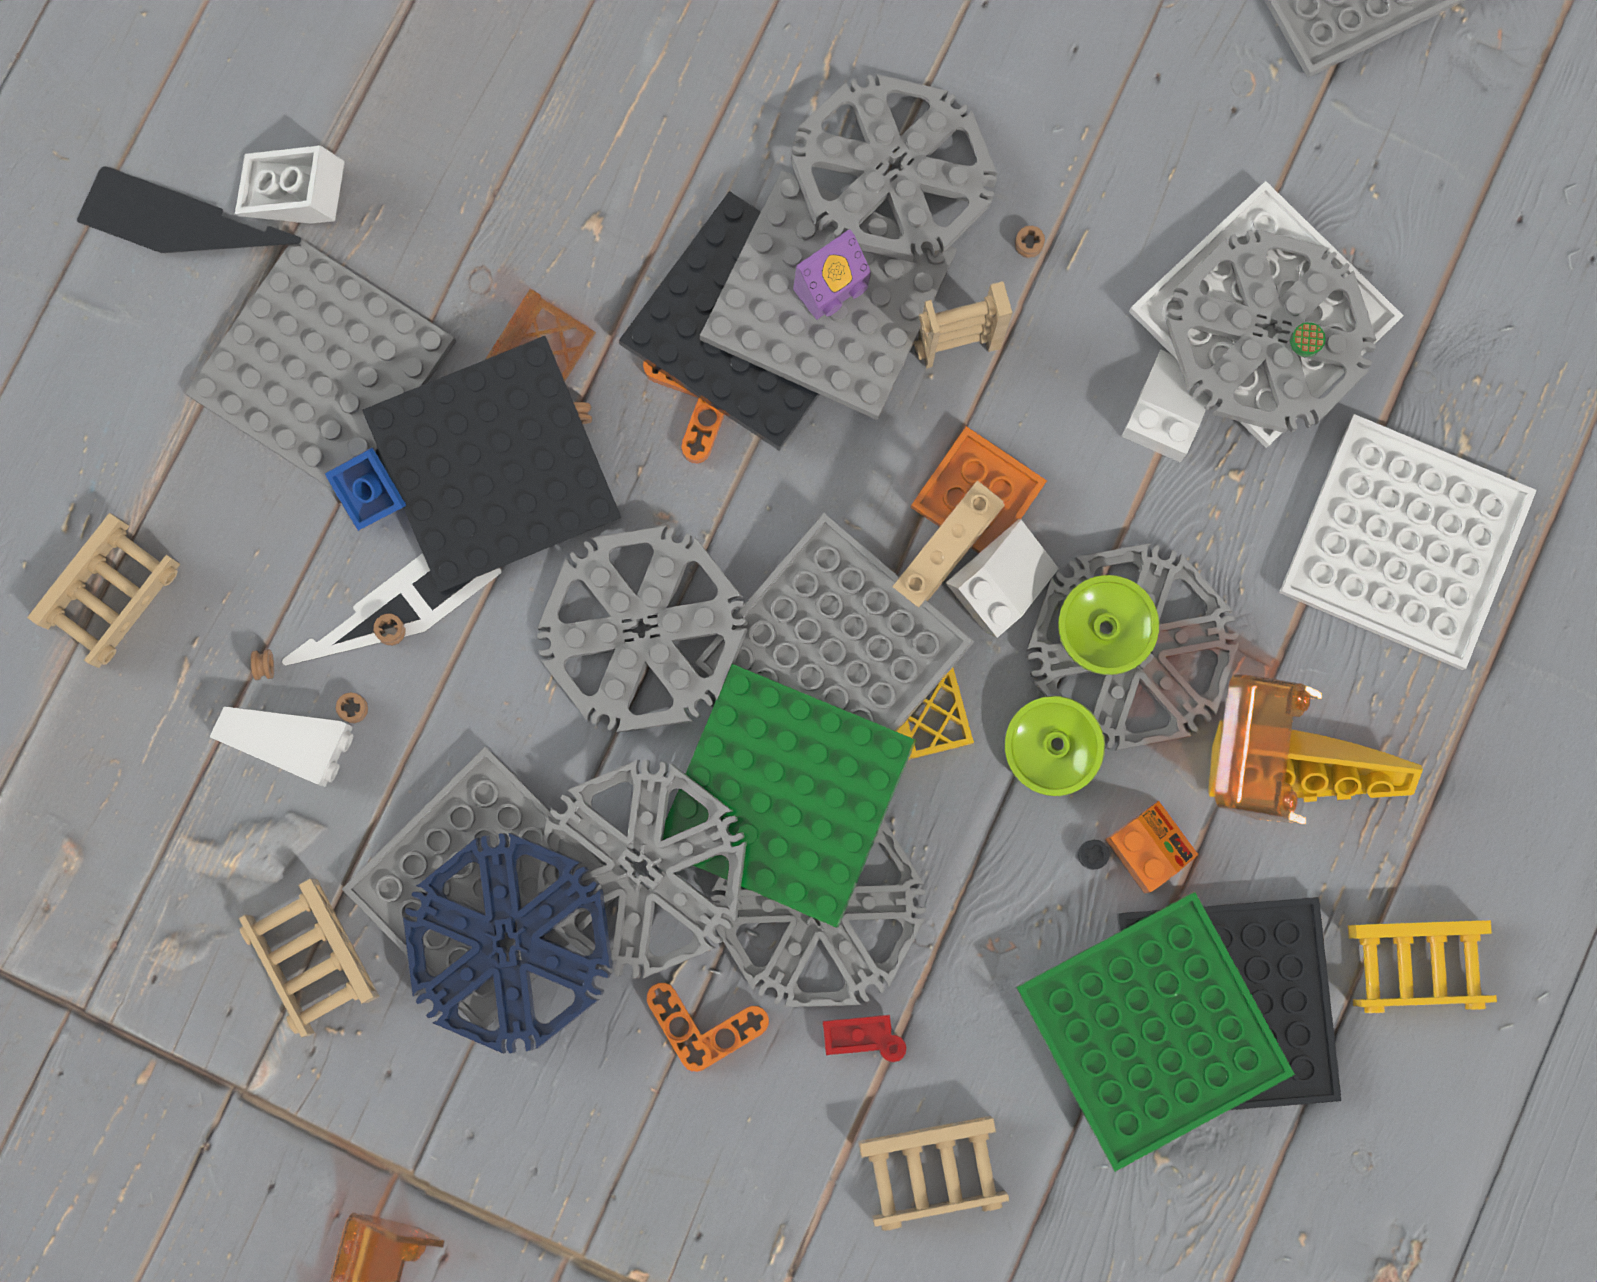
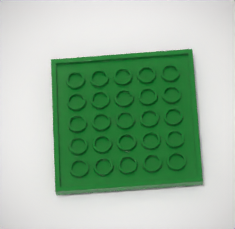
(803, 788)
(1154, 1031)

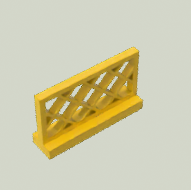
(962, 720)

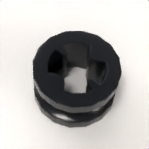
(1097, 864)

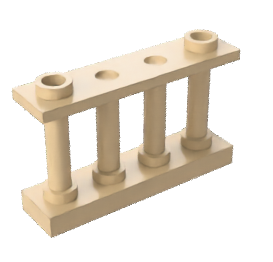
(964, 325)
(949, 544)
(72, 586)
(343, 958)
(944, 1139)

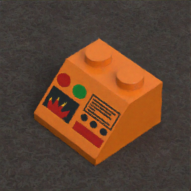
(1152, 847)

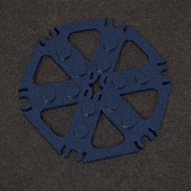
(490, 960)

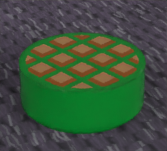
(1307, 339)

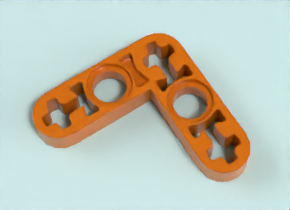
(691, 437)
(707, 1040)

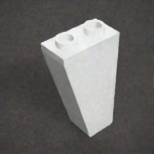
(291, 742)

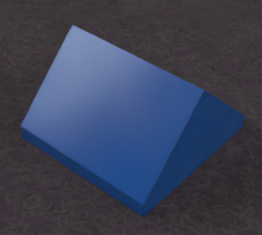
(365, 489)

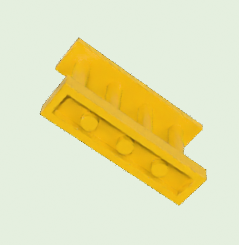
(1436, 935)

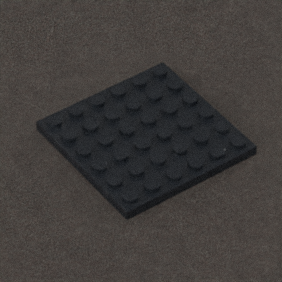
(671, 324)
(492, 463)
(1285, 969)

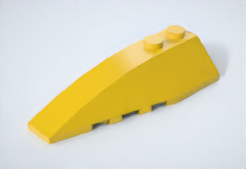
(1336, 768)

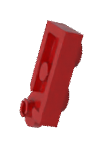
(863, 1035)

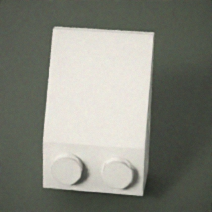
(291, 185)
(1165, 411)
(1003, 579)

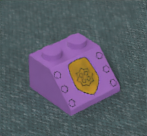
(832, 276)

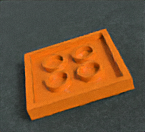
(979, 460)

